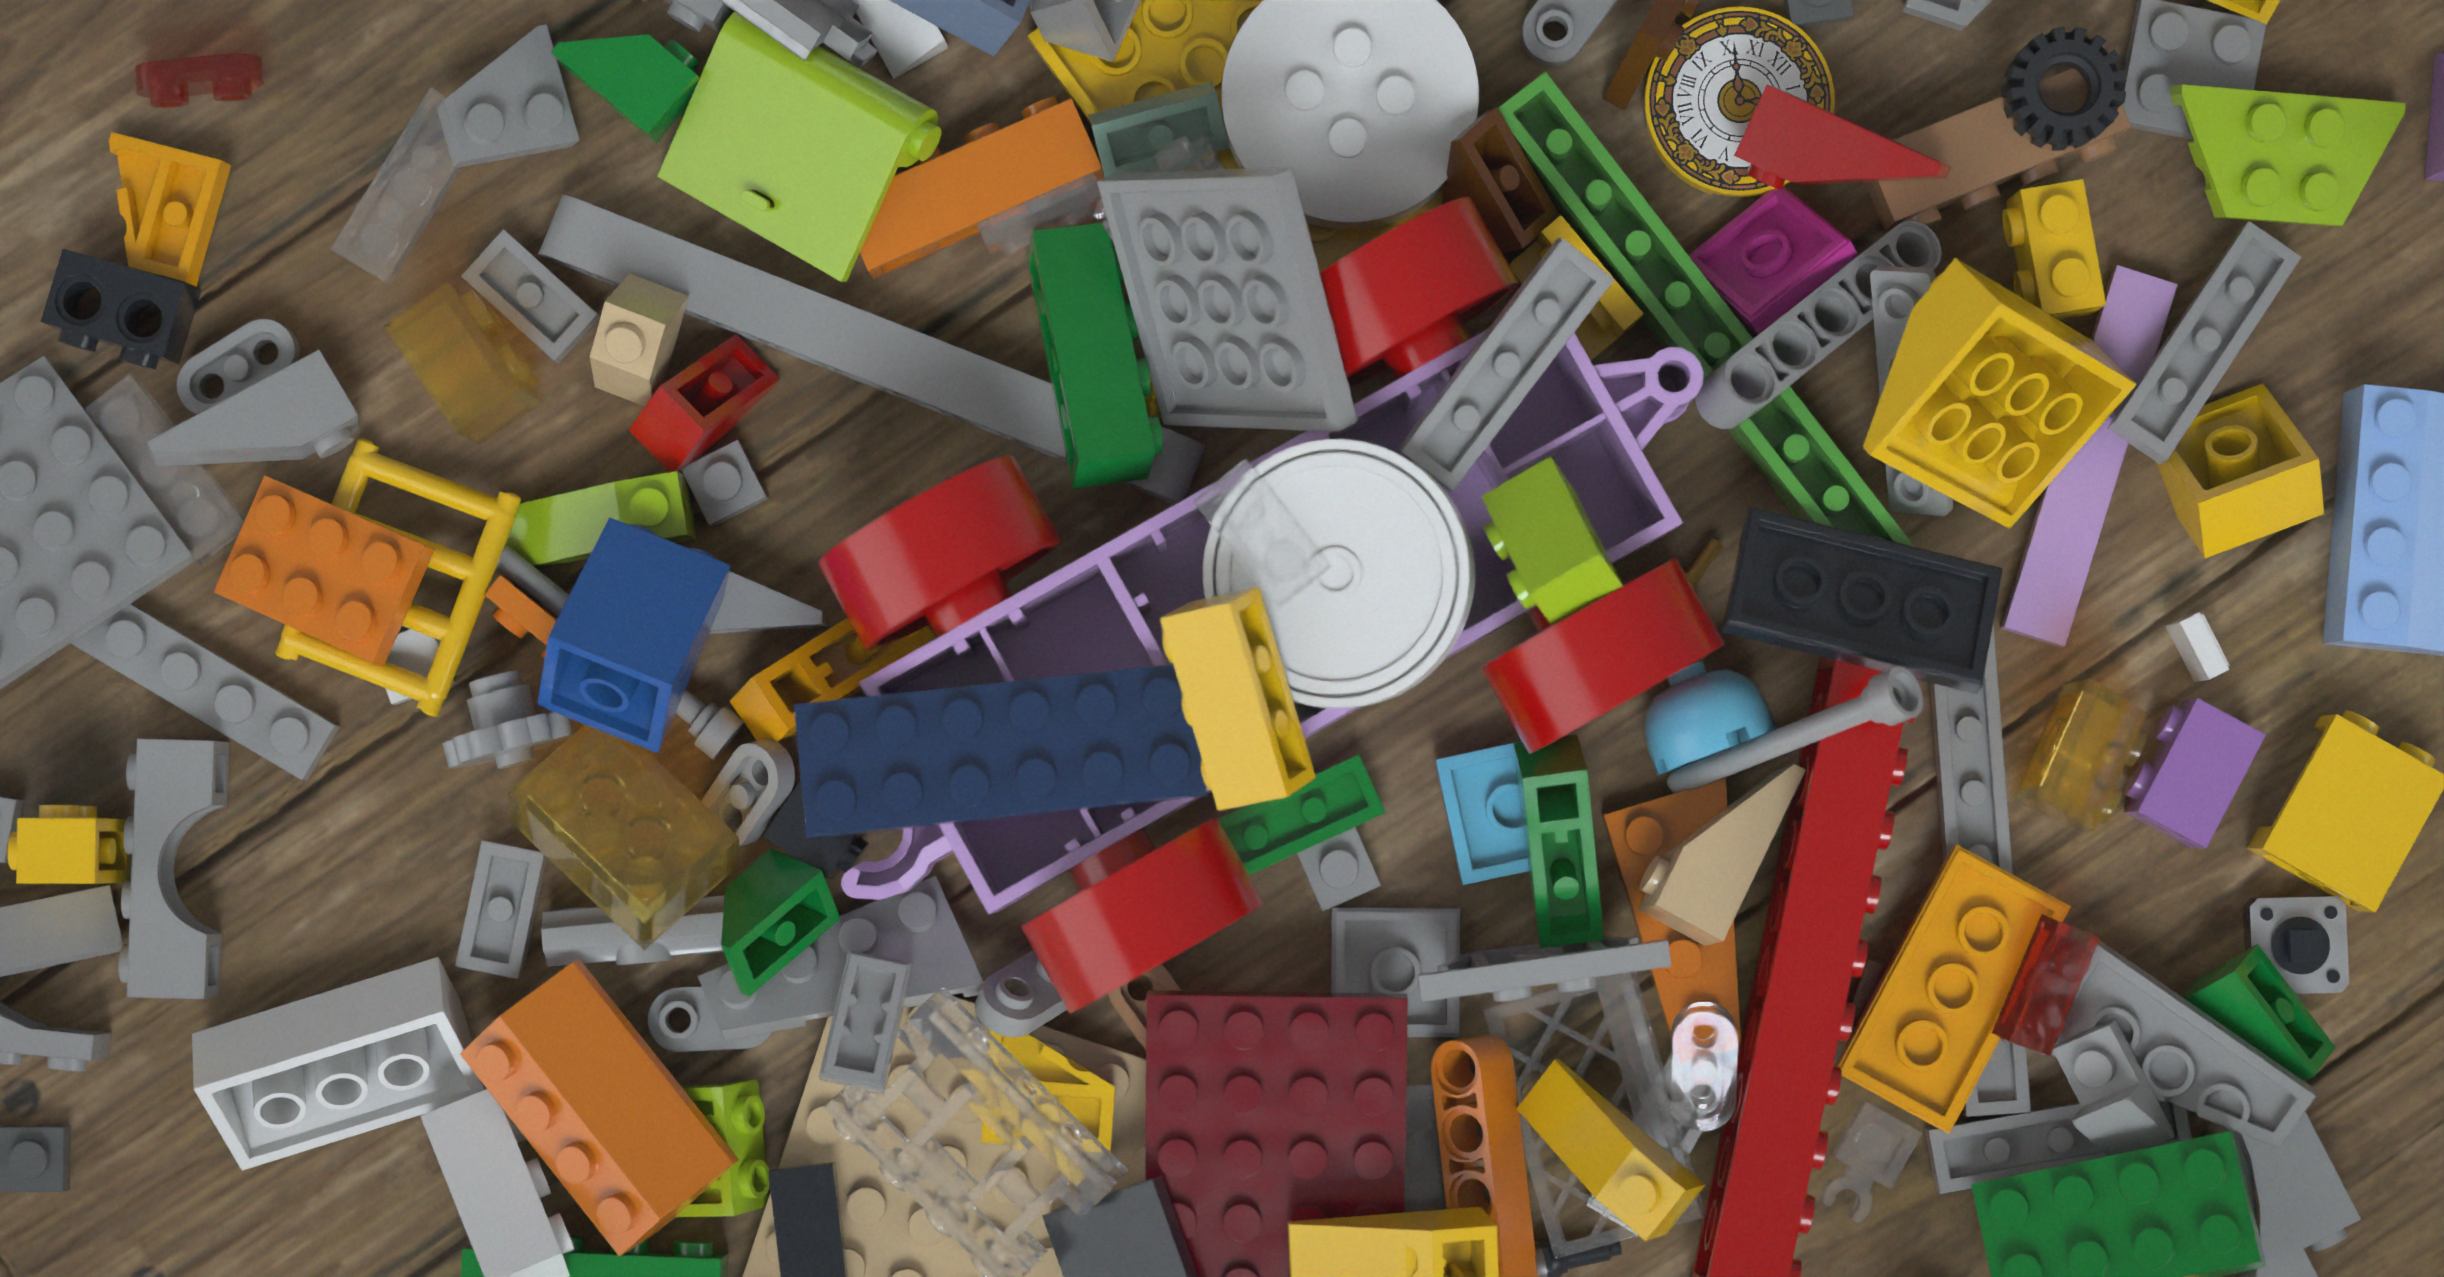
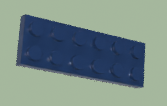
(995, 751)

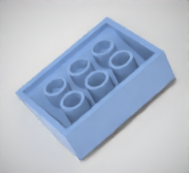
(2388, 523)

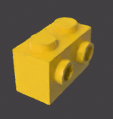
(2054, 249)
(68, 847)

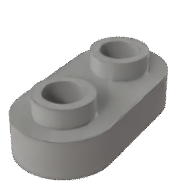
(1579, 20)
(236, 362)
(752, 782)
(1018, 998)
(703, 1030)

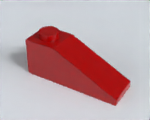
(1814, 146)

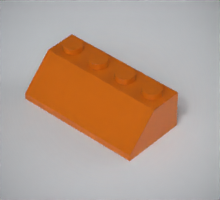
(599, 1107)

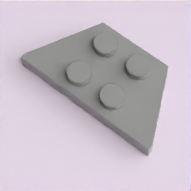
(1514, 969)

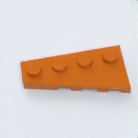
(1696, 970)

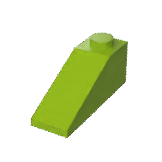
(570, 523)

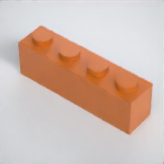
(996, 170)

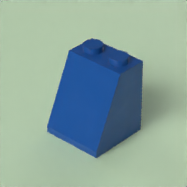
(631, 634)

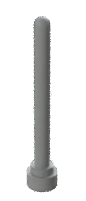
(1887, 700)
(709, 724)

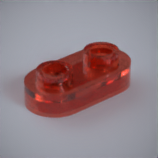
(174, 80)

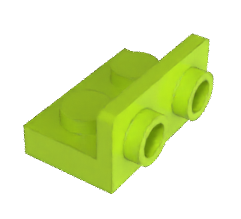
(739, 1119)

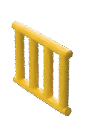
(474, 571)

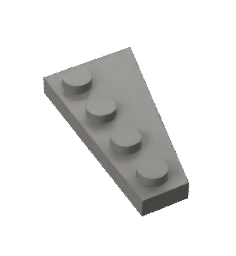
(904, 927)
(2189, 1053)

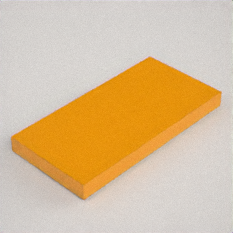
(1944, 989)

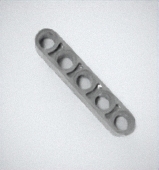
(1809, 329)

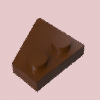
(1655, 38)

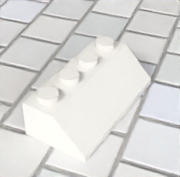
(335, 1064)

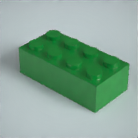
(2125, 1215)

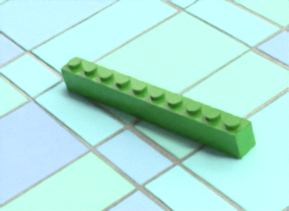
(1685, 308)

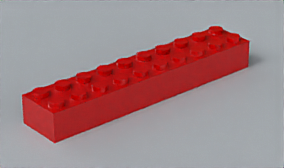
(1802, 990)

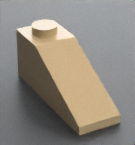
(1710, 871)

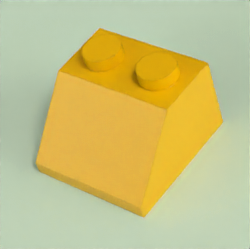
(2242, 473)

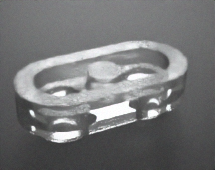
(1705, 1062)

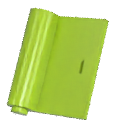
(802, 134)

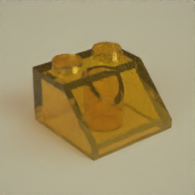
(2082, 756)

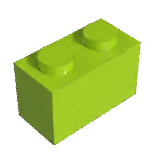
(1549, 541)

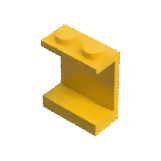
(2352, 812)

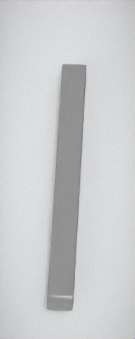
(838, 336)

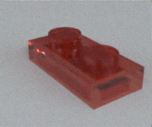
(2045, 985)

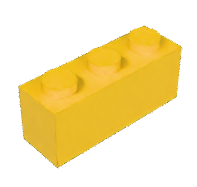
(1237, 698)

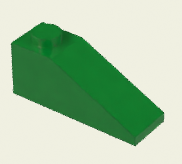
(1560, 842)

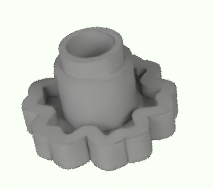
(505, 725)

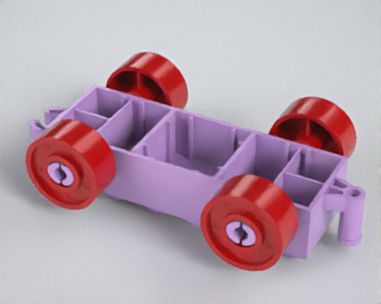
(960, 542)

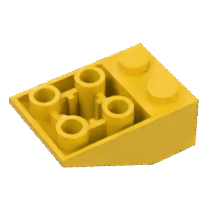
(1396, 1245)

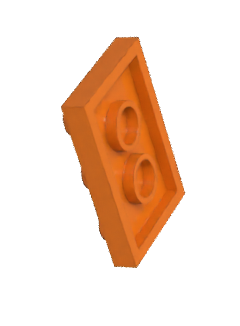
(324, 571)

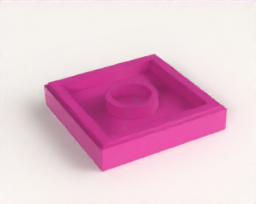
(1772, 257)

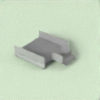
(808, 23)

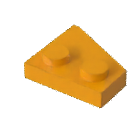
(167, 205)

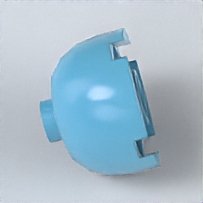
(1703, 716)

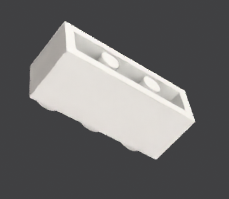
(497, 1189)

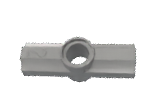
(595, 937)

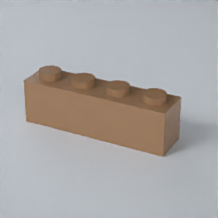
(1986, 154)

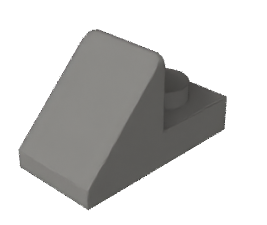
(2114, 1095)

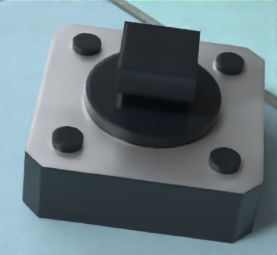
(2301, 939)

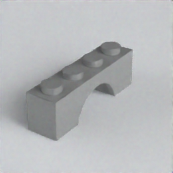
(167, 946)

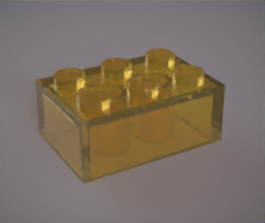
(623, 831)

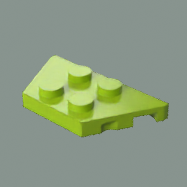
(2284, 151)

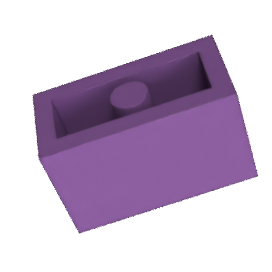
(2192, 772)

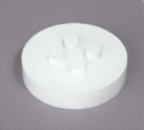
(1352, 102)
(1394, 581)

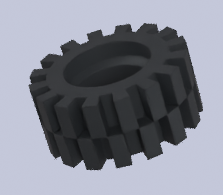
(2086, 57)

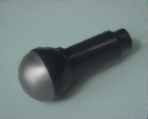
(1550, 1267)

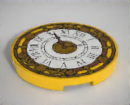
(1712, 85)

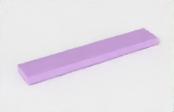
(2079, 496)

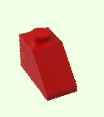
(702, 403)

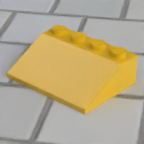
(1990, 395)

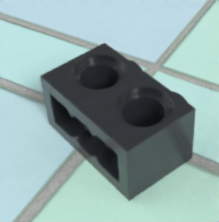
(123, 299)

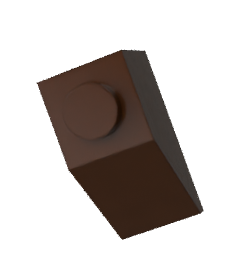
(1499, 179)

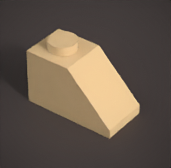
(636, 338)

